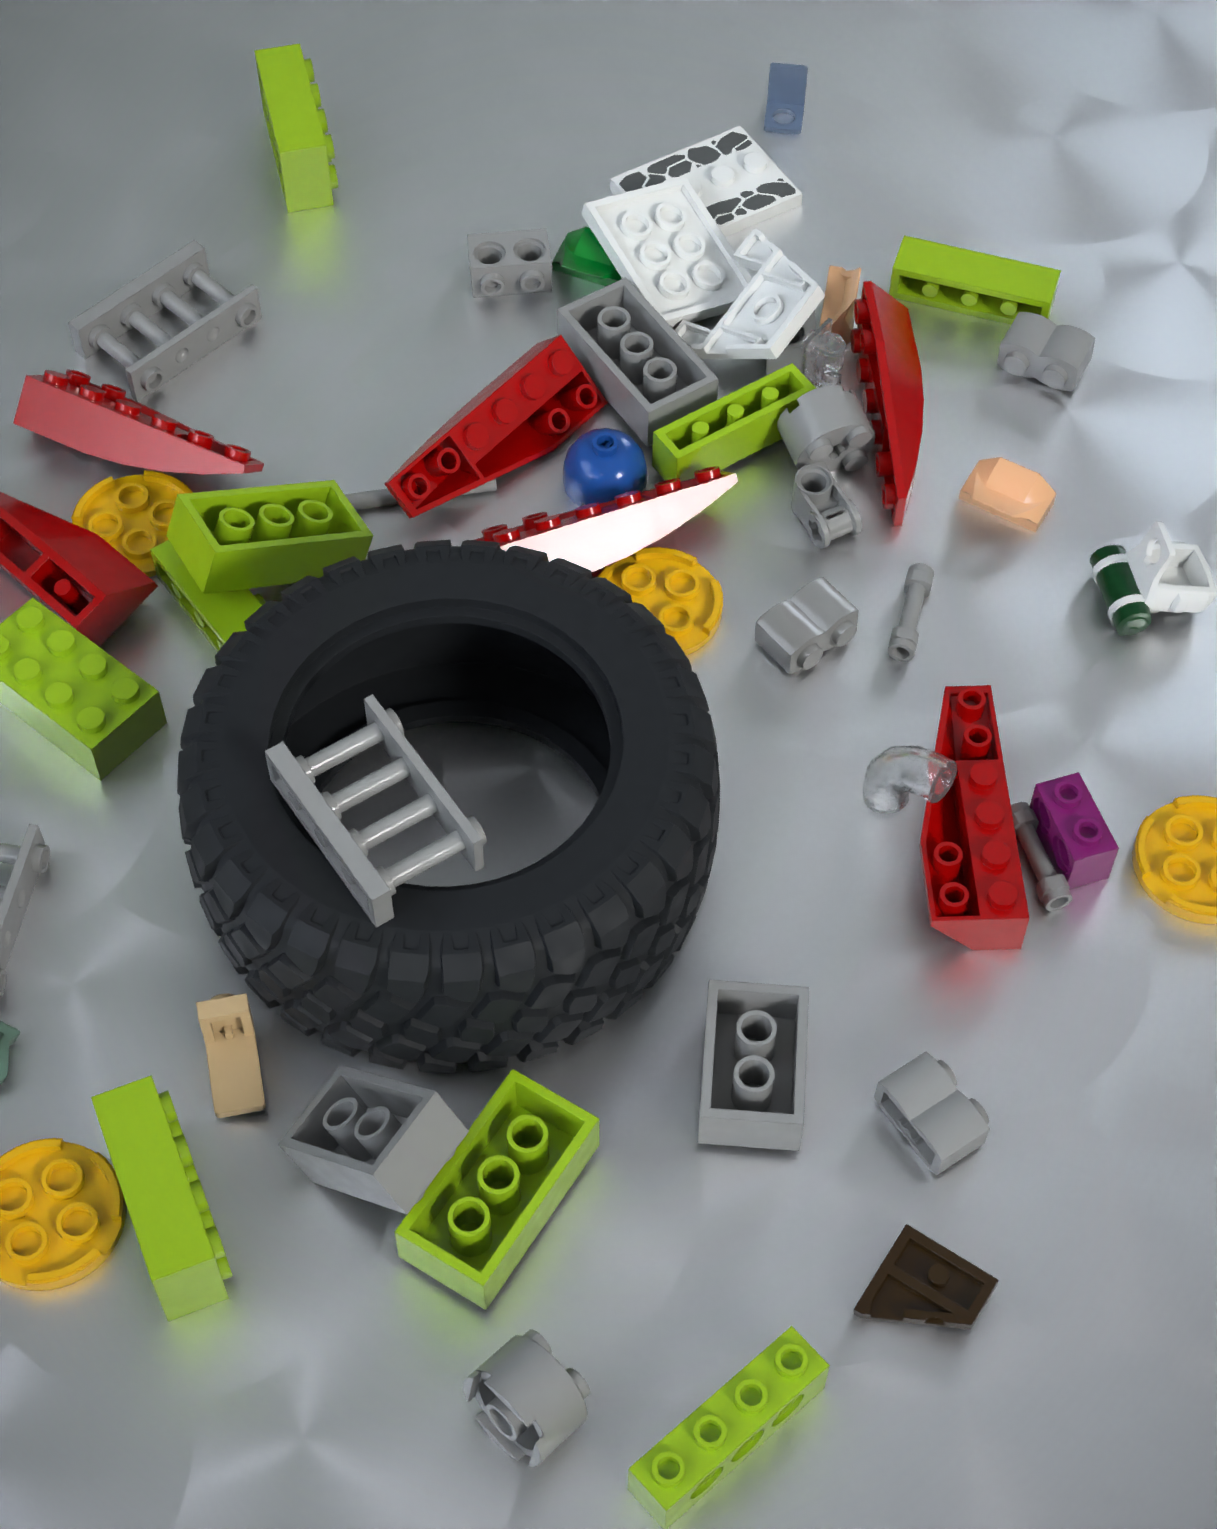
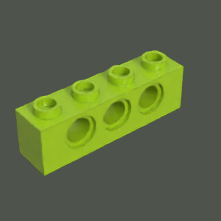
(727, 1428)

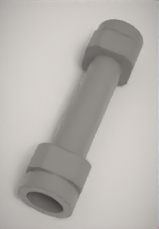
(905, 637)
(1051, 888)

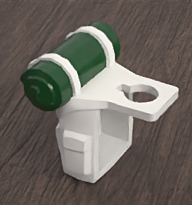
(1151, 580)

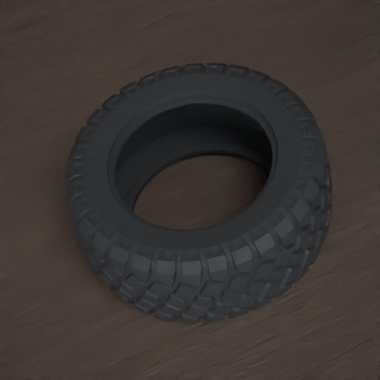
(441, 642)

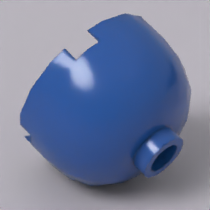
(603, 466)

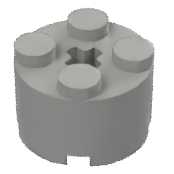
(827, 430)
(527, 1398)

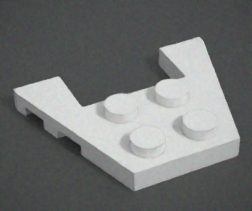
(764, 313)

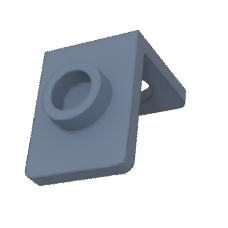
(787, 96)

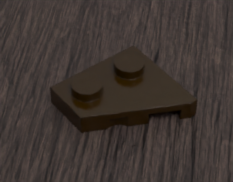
(926, 1285)

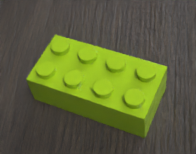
(296, 127)
(265, 534)
(74, 690)
(498, 1189)
(163, 1197)

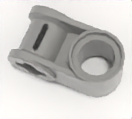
(823, 506)

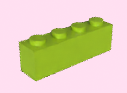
(971, 281)
(729, 426)
(213, 613)

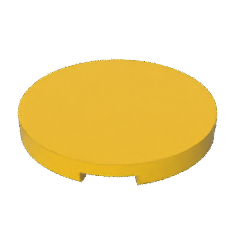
(131, 513)
(674, 591)
(1178, 858)
(56, 1213)

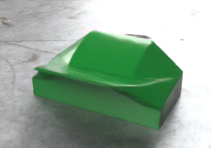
(585, 258)

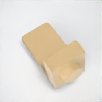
(231, 1055)

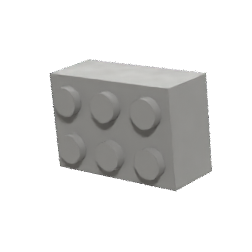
(754, 1065)
(374, 1138)

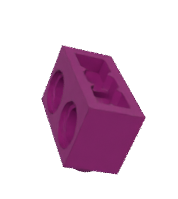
(1073, 830)

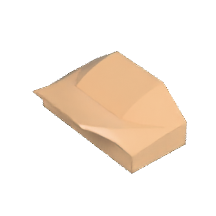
(840, 299)
(1009, 492)

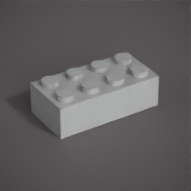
(636, 358)

